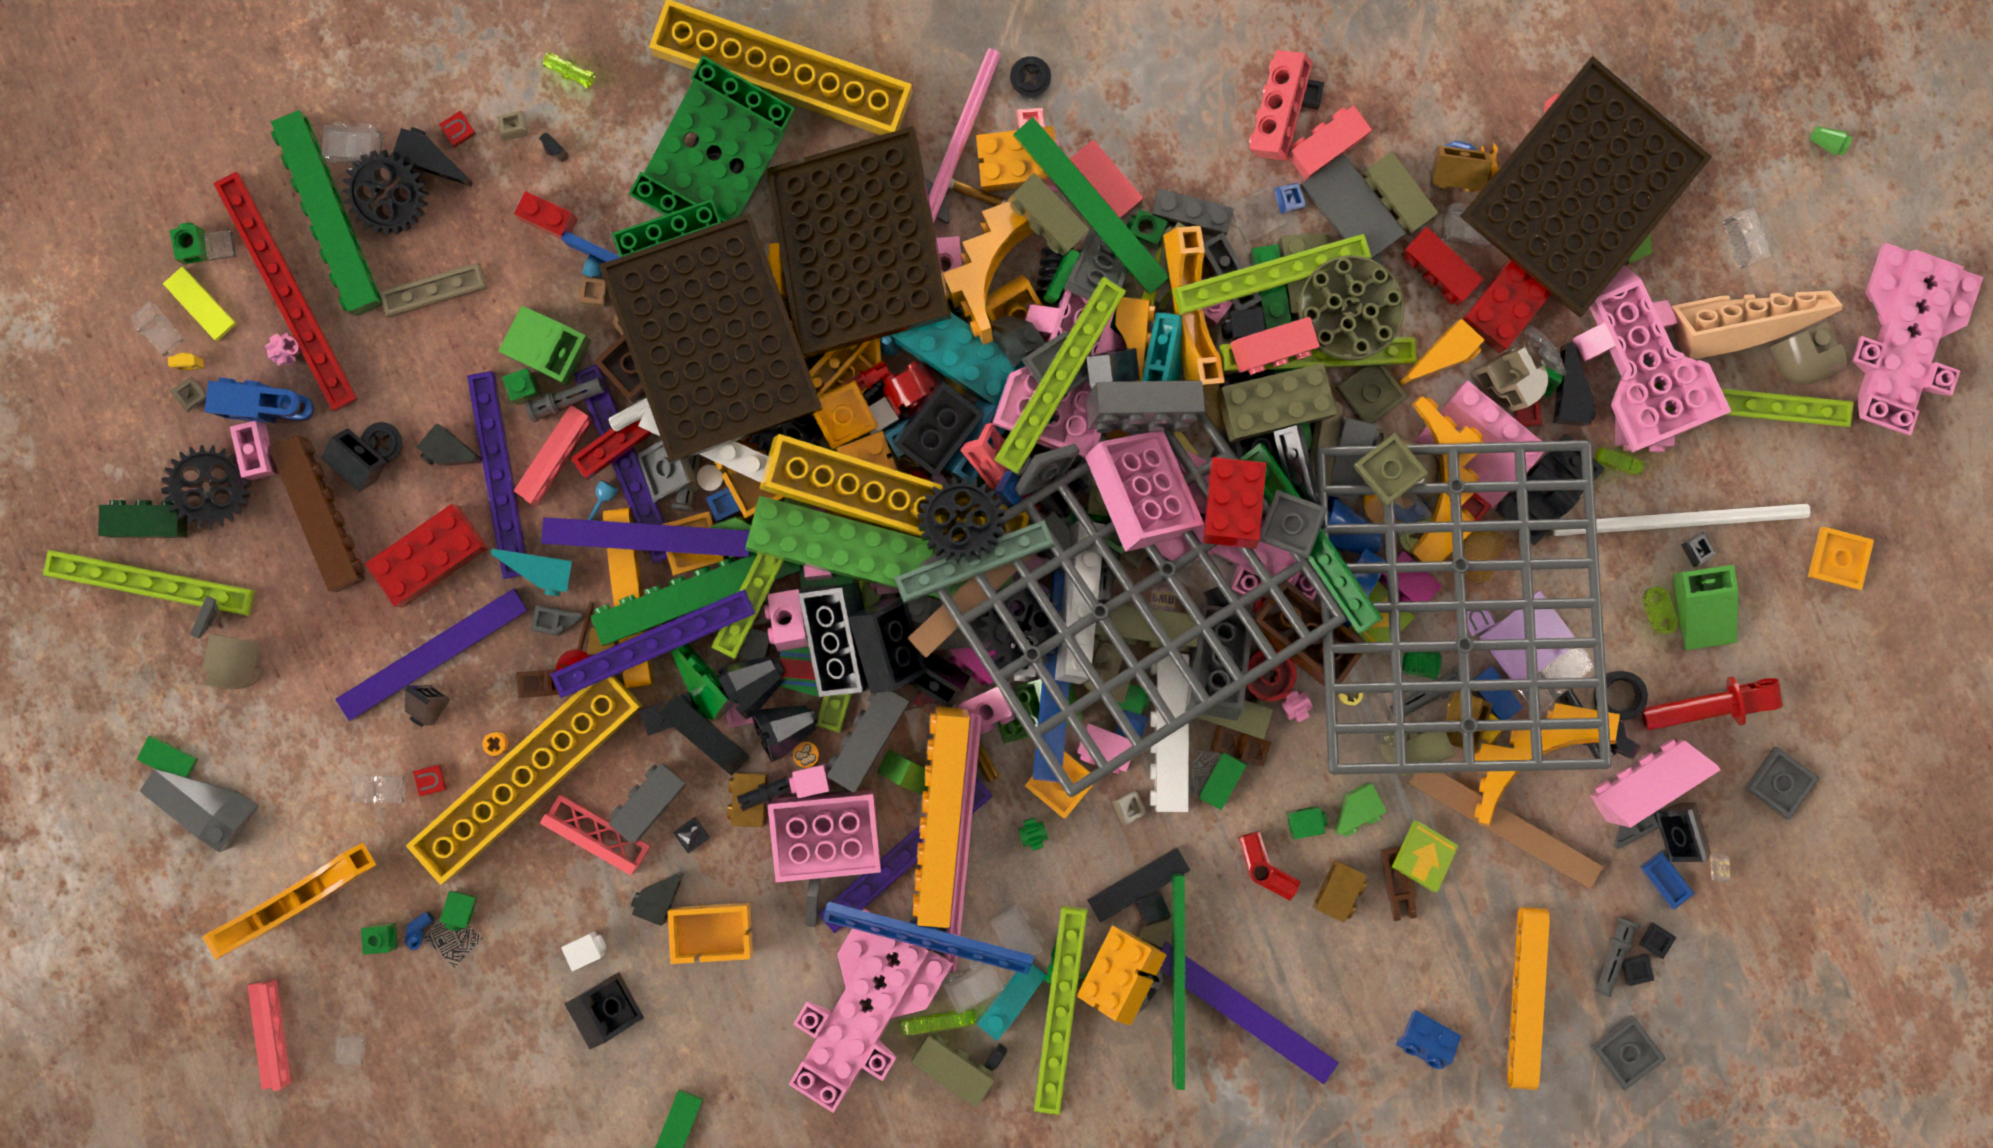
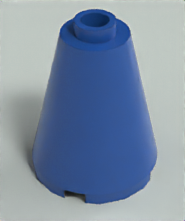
(1341, 514)

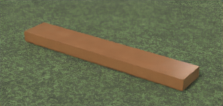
(942, 624)

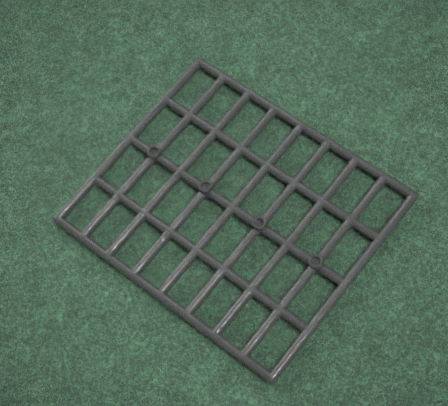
(1132, 592)
(1461, 606)

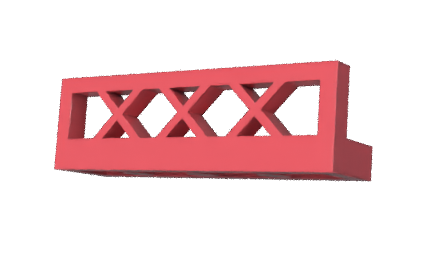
(553, 455)
(982, 458)
(590, 843)
(269, 1035)

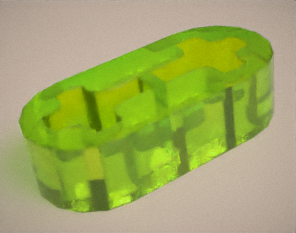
(1619, 461)
(1666, 609)

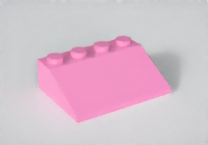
(1474, 409)
(1143, 489)
(1652, 783)
(824, 835)

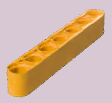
(626, 582)
(1528, 998)

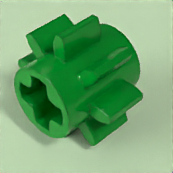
(1033, 834)

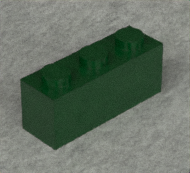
(140, 520)

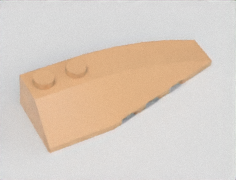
(1728, 325)

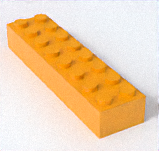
(942, 819)

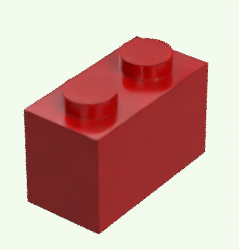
(545, 215)

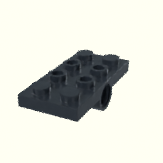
(1555, 503)

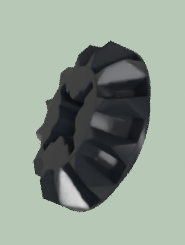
(1032, 65)
(383, 430)

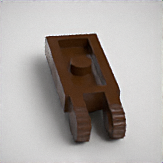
(1397, 884)

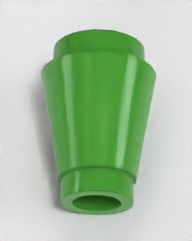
(1831, 140)

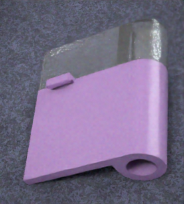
(1550, 662)

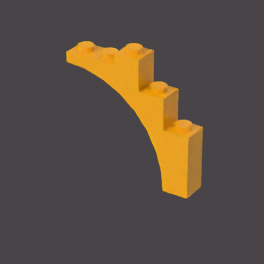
(982, 255)
(1439, 545)
(1497, 781)
(290, 902)

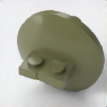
(1352, 307)

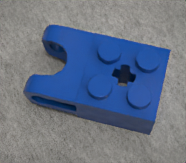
(254, 402)

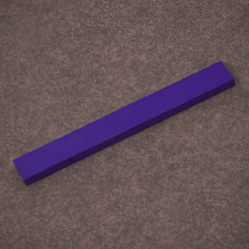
(496, 466)
(627, 466)
(645, 537)
(653, 643)
(431, 654)
(893, 866)
(1253, 1018)

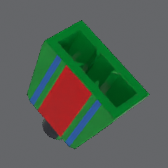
(799, 671)

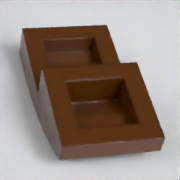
(536, 684)
(1240, 745)

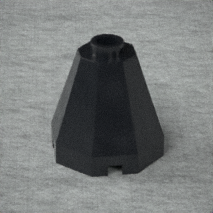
(751, 683)
(783, 728)

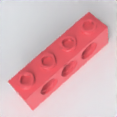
(1278, 143)

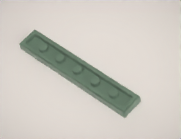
(948, 573)

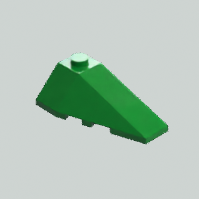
(702, 683)

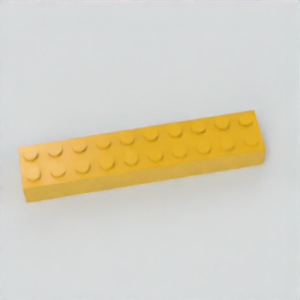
(783, 68)
(856, 487)
(523, 777)

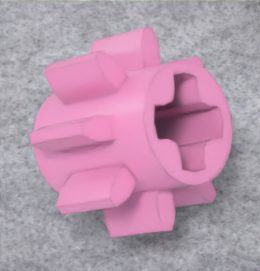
(282, 349)
(1297, 706)

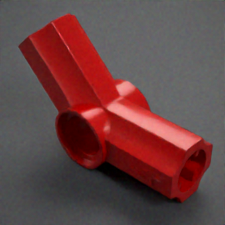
(1275, 879)

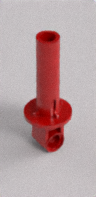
(1737, 701)

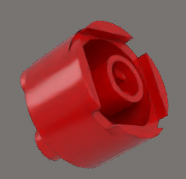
(909, 388)
(1280, 684)

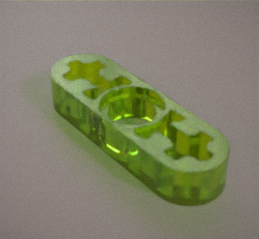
(937, 1022)

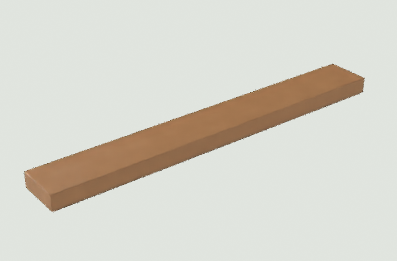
(1510, 828)

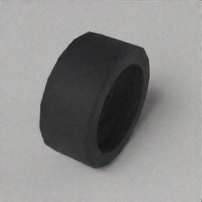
(1640, 690)

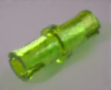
(568, 69)

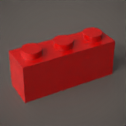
(1441, 267)

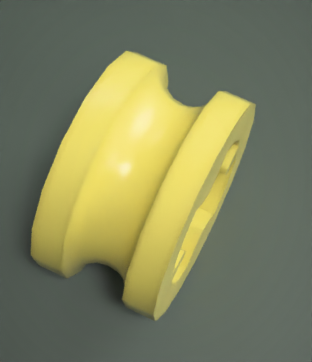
(1344, 698)

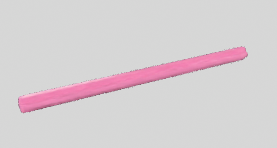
(963, 130)
(964, 830)

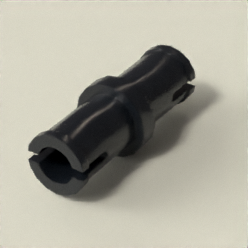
(764, 793)

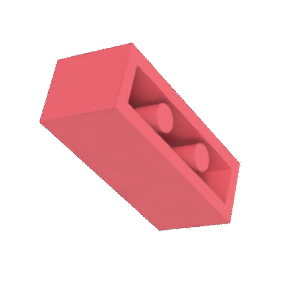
(1329, 141)
(1107, 179)
(1275, 346)

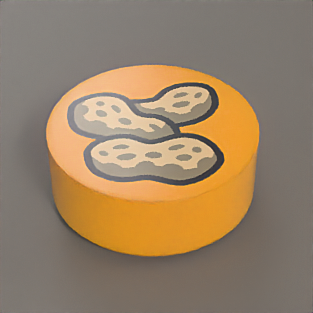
(806, 754)

